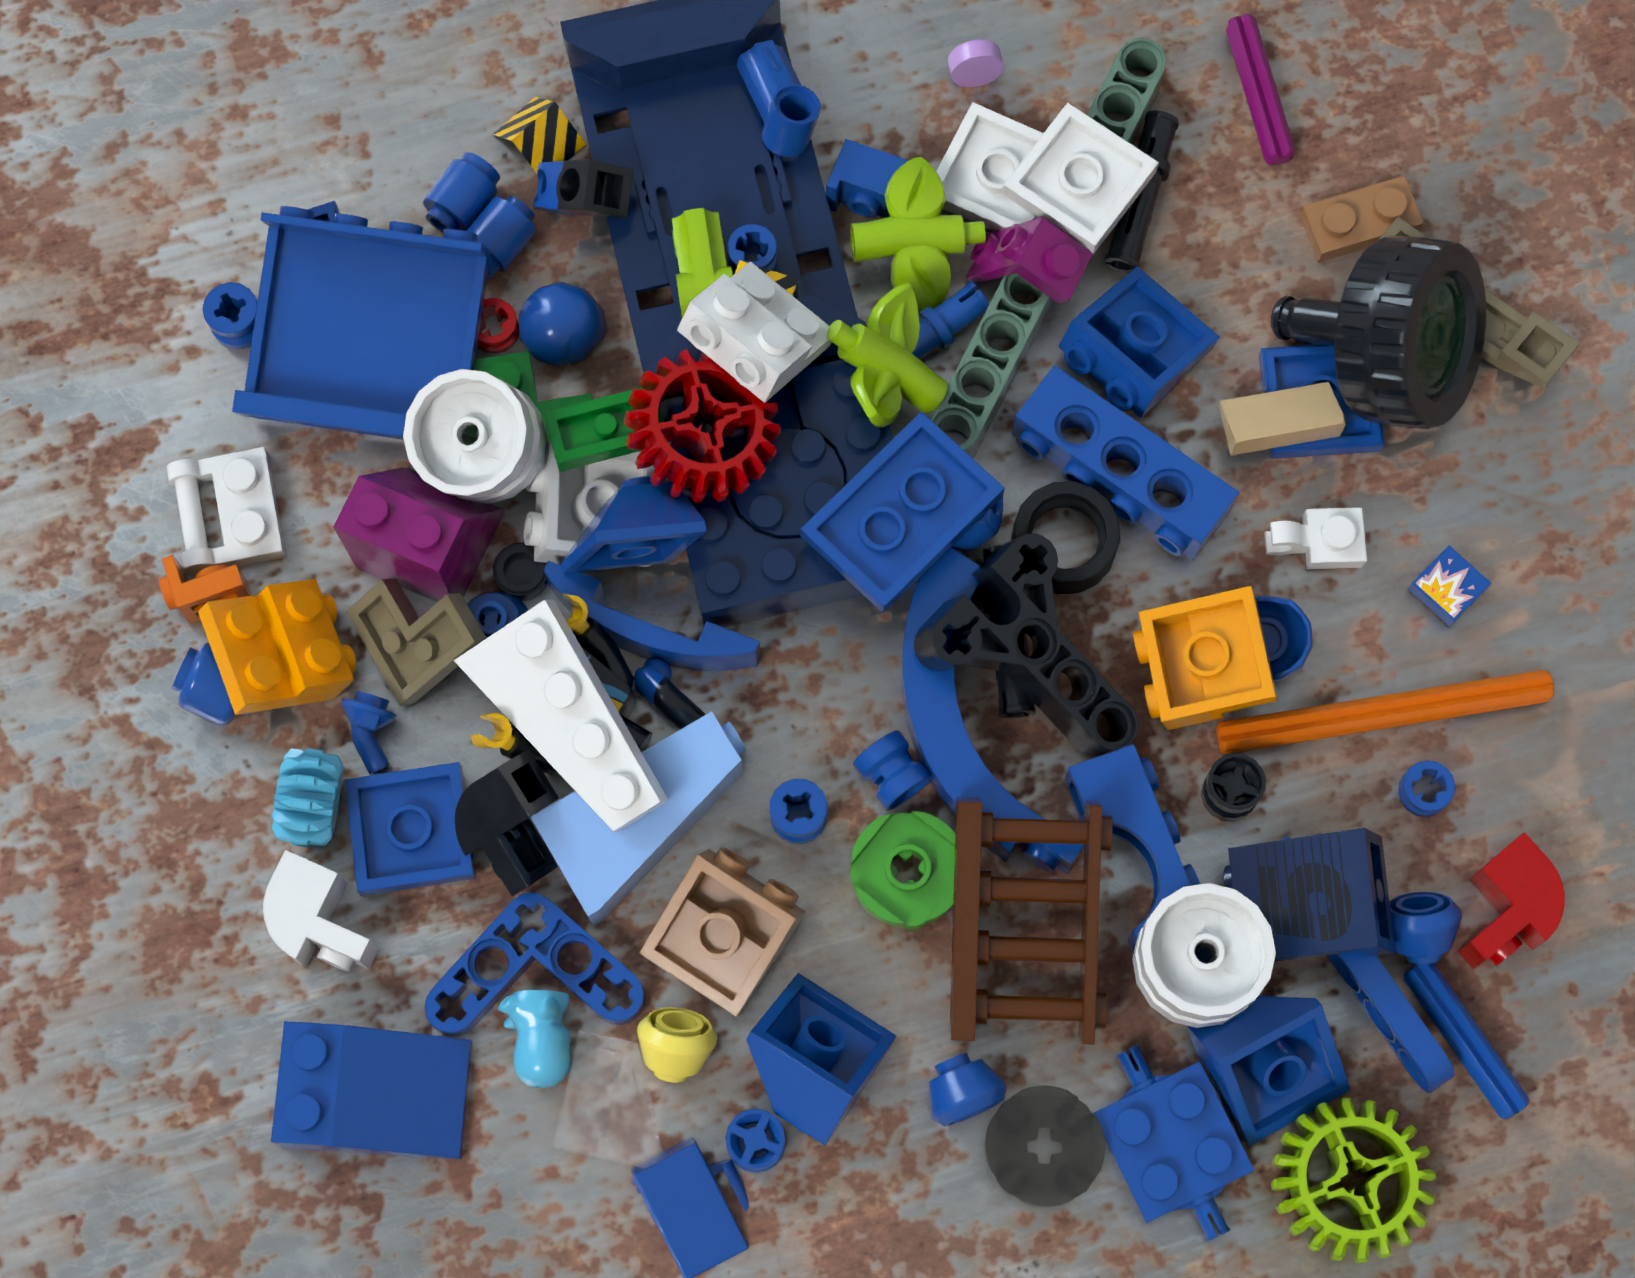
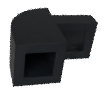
(496, 815)

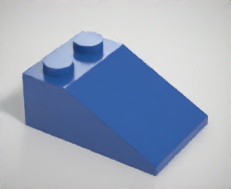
(371, 1091)

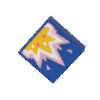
(1449, 585)

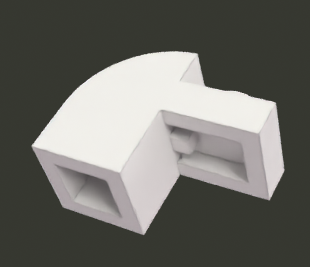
(299, 915)

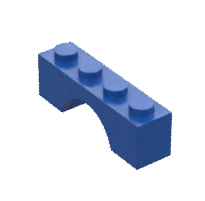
(1125, 791)

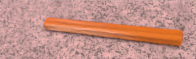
(1384, 711)

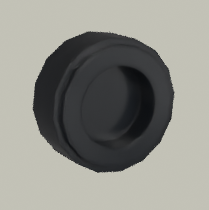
(518, 573)

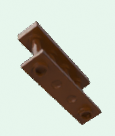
(975, 947)

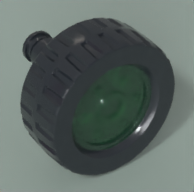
(1402, 332)

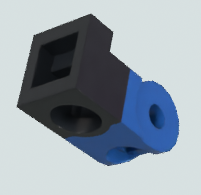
(583, 188)

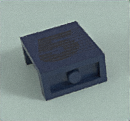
(1318, 892)

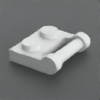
(244, 505)

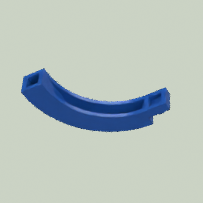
(938, 725)

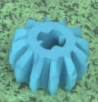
(307, 797)

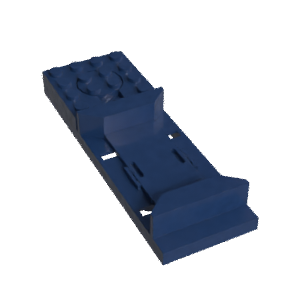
(702, 147)

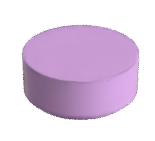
(975, 63)

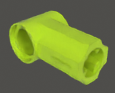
(699, 253)

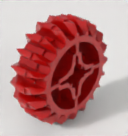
(660, 439)

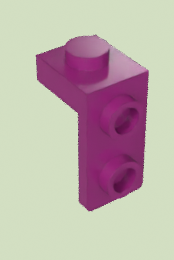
(1034, 252)

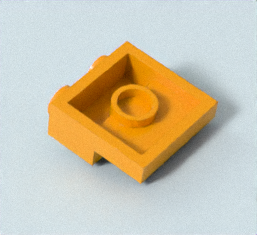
(278, 647)
(1204, 658)

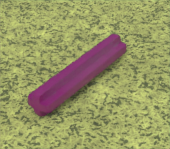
(1260, 89)

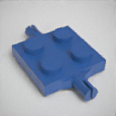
(1173, 1142)

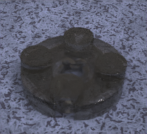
(1069, 1123)

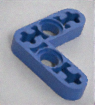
(543, 948)

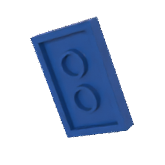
(902, 512)

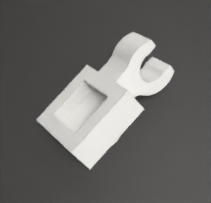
(1327, 537)

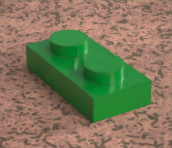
(590, 430)

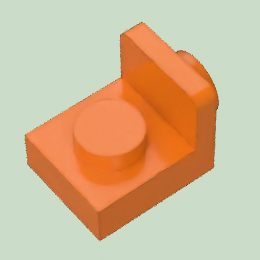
(209, 584)

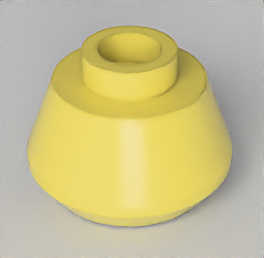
(675, 1042)

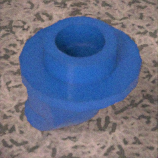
(367, 715)

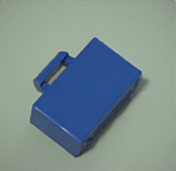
(691, 1207)

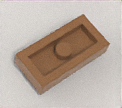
(1358, 217)

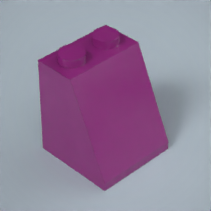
(415, 532)

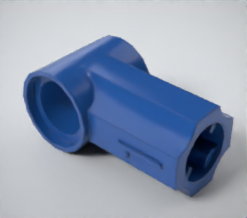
(783, 103)

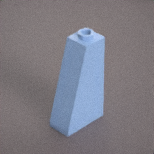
(606, 865)

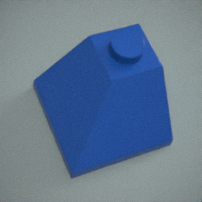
(636, 529)
(815, 1056)
(1271, 1063)

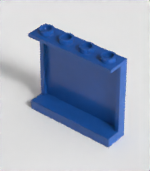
(359, 320)

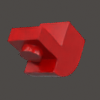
(1526, 895)

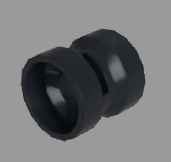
(1238, 777)

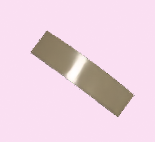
(1517, 344)

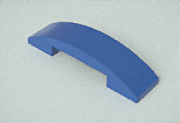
(714, 651)

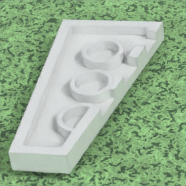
(561, 707)

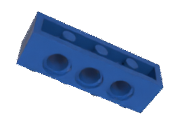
(1066, 403)

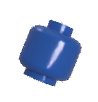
(202, 687)

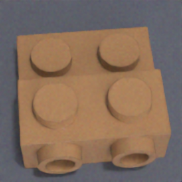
(723, 929)

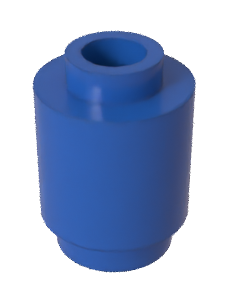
(461, 193)
(504, 230)

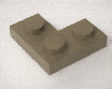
(411, 649)

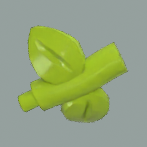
(916, 233)
(886, 360)

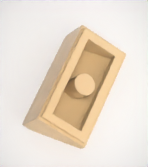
(1281, 418)

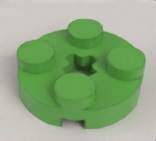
(873, 872)

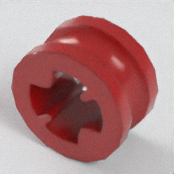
(510, 327)

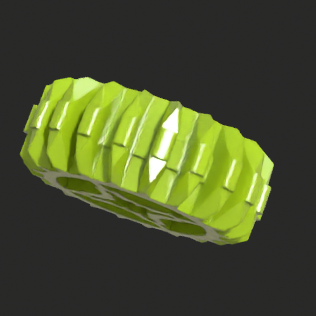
(1343, 1153)

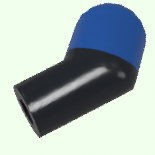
(654, 684)

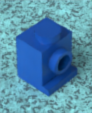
(861, 179)

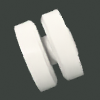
(445, 424)
(1197, 991)

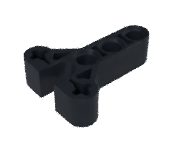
(1028, 607)

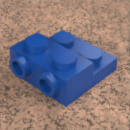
(1136, 342)

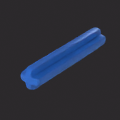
(1466, 1040)

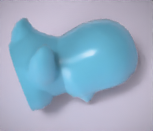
(542, 1040)

